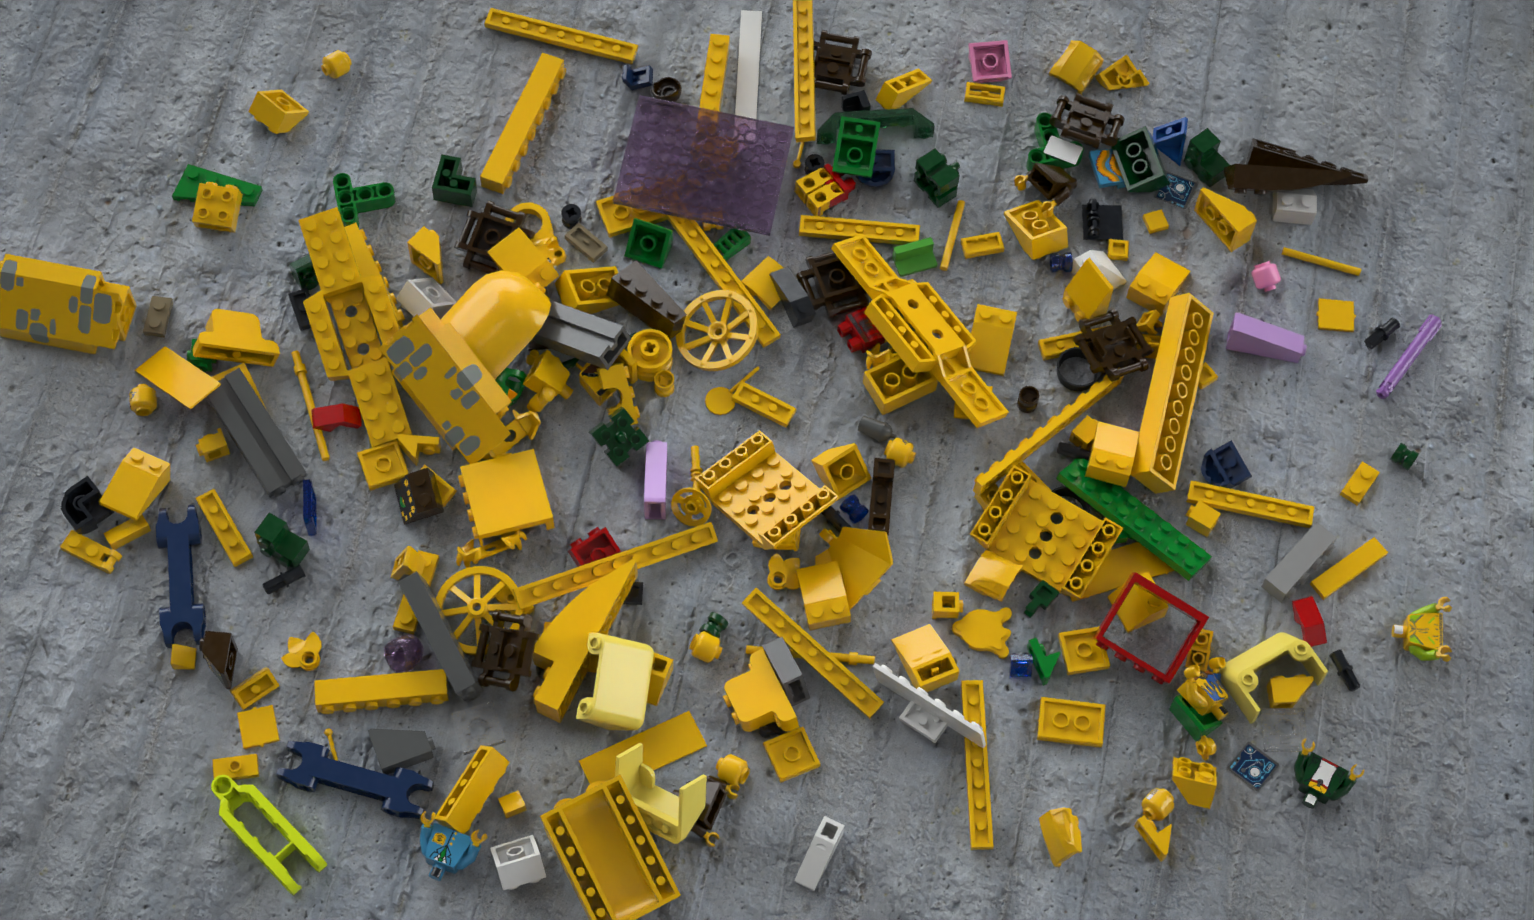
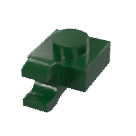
(1041, 597)

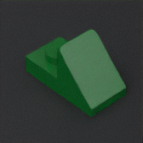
(1043, 664)

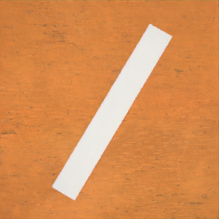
(748, 64)

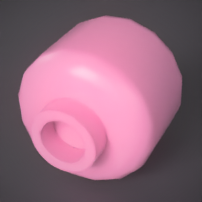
(1266, 276)

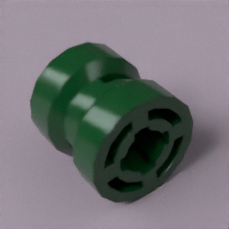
(1400, 453)
(715, 624)

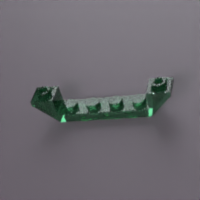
(921, 126)

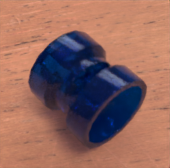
(1061, 262)
(854, 509)

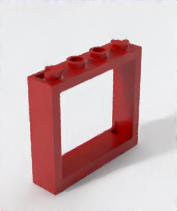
(1123, 655)

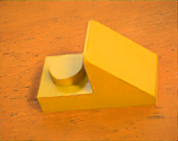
(414, 444)
(407, 563)
(1156, 840)

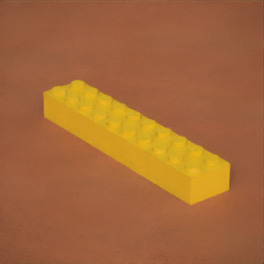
(1172, 393)

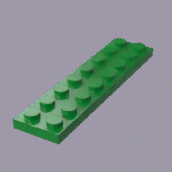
(1136, 520)

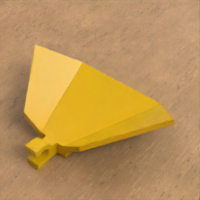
(861, 557)

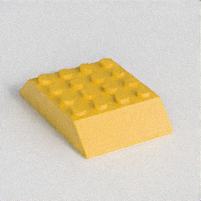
(609, 854)

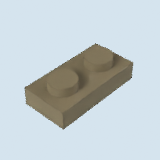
(586, 242)
(158, 316)

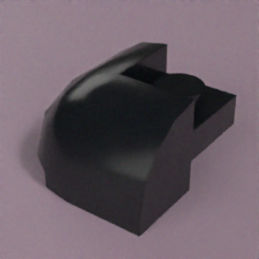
(82, 506)

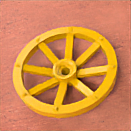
(716, 328)
(483, 613)

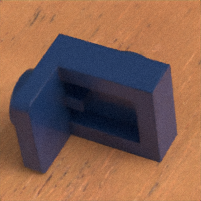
(638, 77)

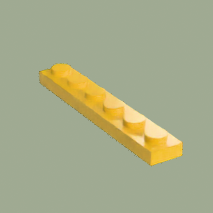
(847, 228)
(1251, 504)

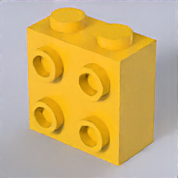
(217, 207)

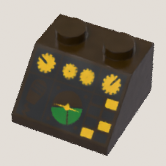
(418, 496)
(220, 654)

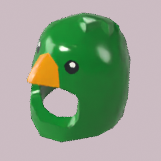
(511, 388)

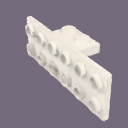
(927, 715)

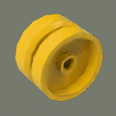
(652, 352)

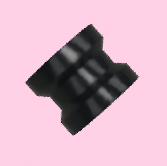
(813, 159)
(570, 221)

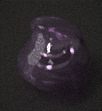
(403, 653)

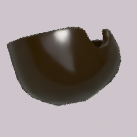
(667, 89)

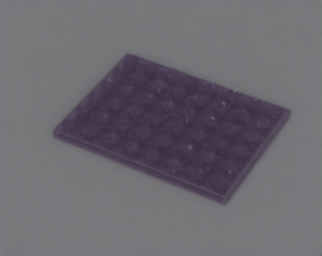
(704, 165)

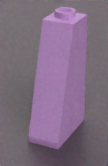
(1264, 339)
(655, 480)

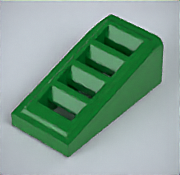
(734, 249)

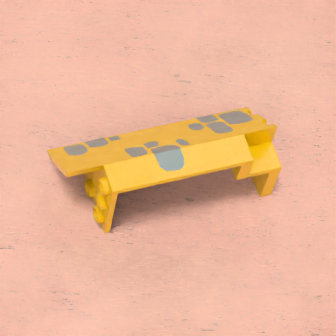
(62, 305)
(449, 385)

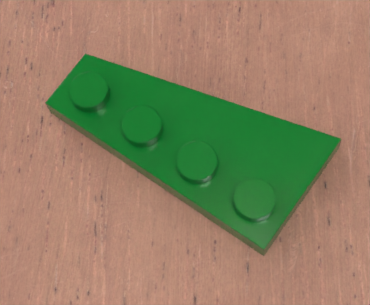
(193, 175)

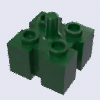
(937, 177)
(618, 436)

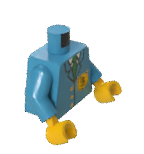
(447, 848)

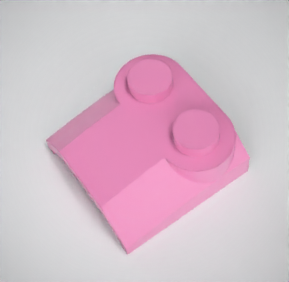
(989, 61)

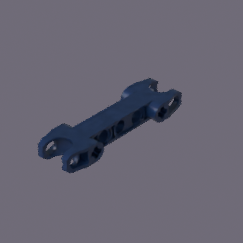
(182, 611)
(319, 769)

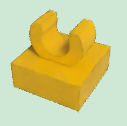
(1148, 321)

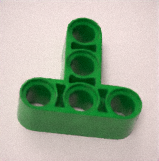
(1043, 135)
(356, 195)

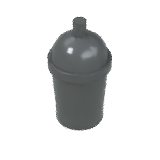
(879, 430)

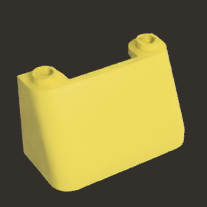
(619, 685)

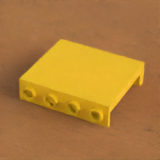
(505, 495)

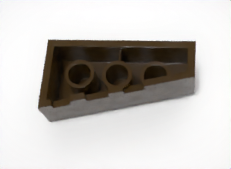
(646, 300)

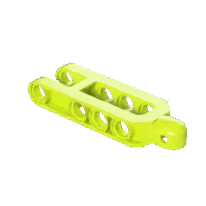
(233, 796)

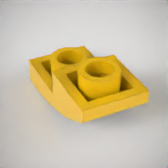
(1200, 650)

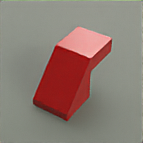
(331, 416)
(1311, 621)

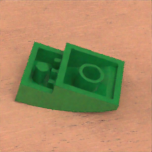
(856, 147)

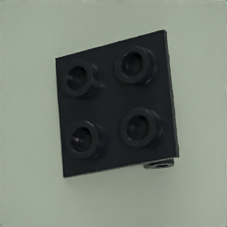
(1101, 221)

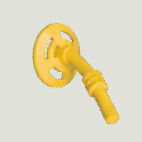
(691, 504)

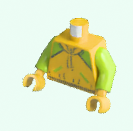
(1424, 632)

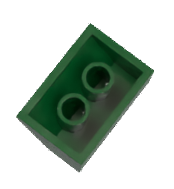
(1140, 162)

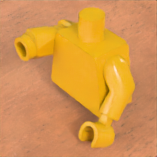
(546, 378)

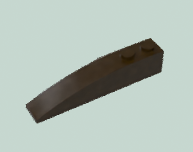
(1270, 154)
(1277, 179)

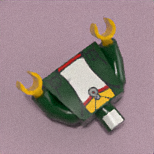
(1321, 778)

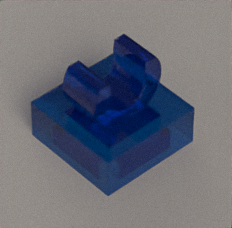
(1021, 665)

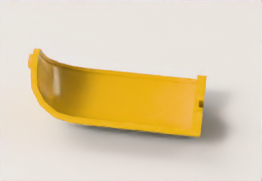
(499, 317)

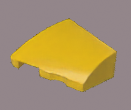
(1121, 75)

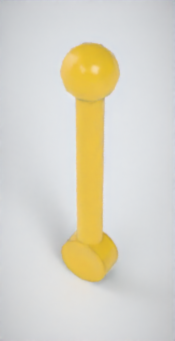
(797, 164)
(328, 732)

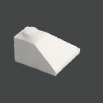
(1104, 265)

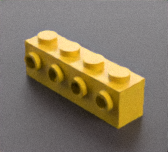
(472, 789)

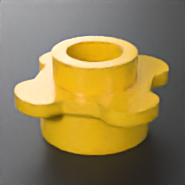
(1206, 747)

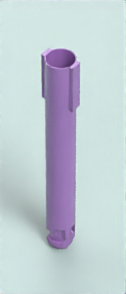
(1426, 333)

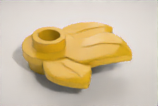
(785, 571)
(301, 651)

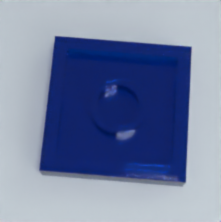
(309, 507)

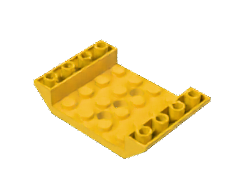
(753, 475)
(1023, 512)

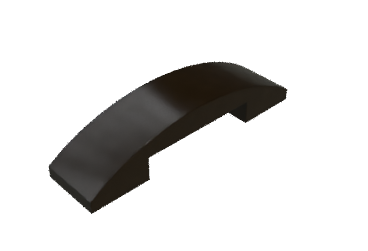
(881, 495)

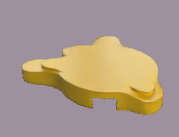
(984, 630)

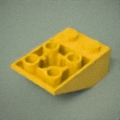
(926, 658)

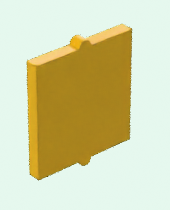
(1335, 315)
(258, 726)

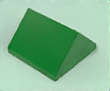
(649, 243)
(1191, 720)

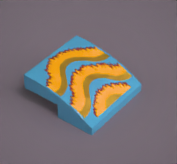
(1106, 168)

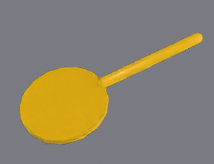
(720, 398)

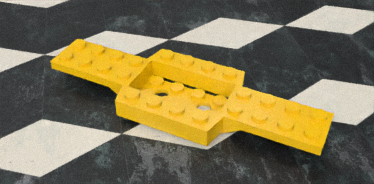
(342, 288)
(950, 353)

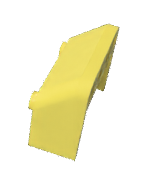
(1240, 676)
(661, 810)

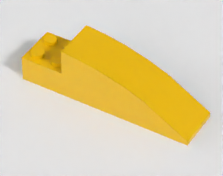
(564, 642)

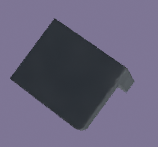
(855, 102)

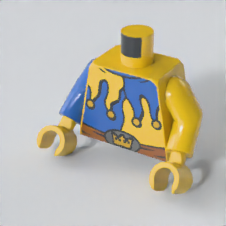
(1204, 689)

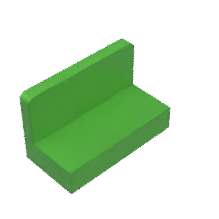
(914, 257)

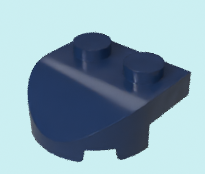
(882, 170)
(1224, 466)

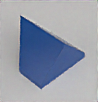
(1171, 139)

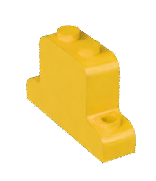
(235, 338)
(759, 697)

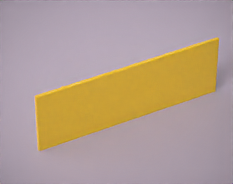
(178, 377)
(1119, 566)
(660, 747)

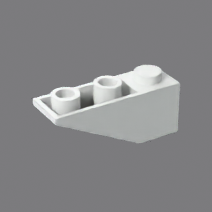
(819, 853)

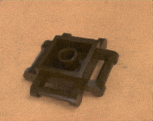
(836, 63)
(1086, 123)
(487, 233)
(832, 283)
(1113, 345)
(507, 652)

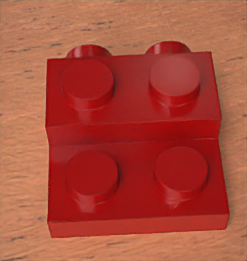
(595, 547)

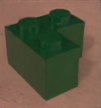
(1204, 158)
(450, 185)
(279, 542)

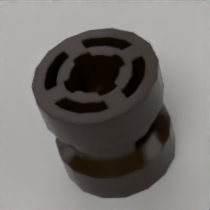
(1031, 396)

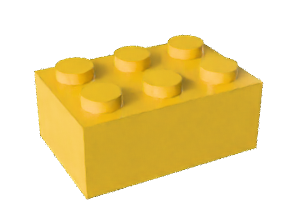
(895, 385)

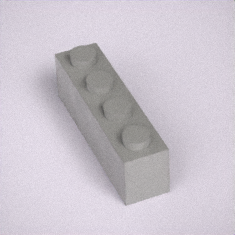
(1298, 562)

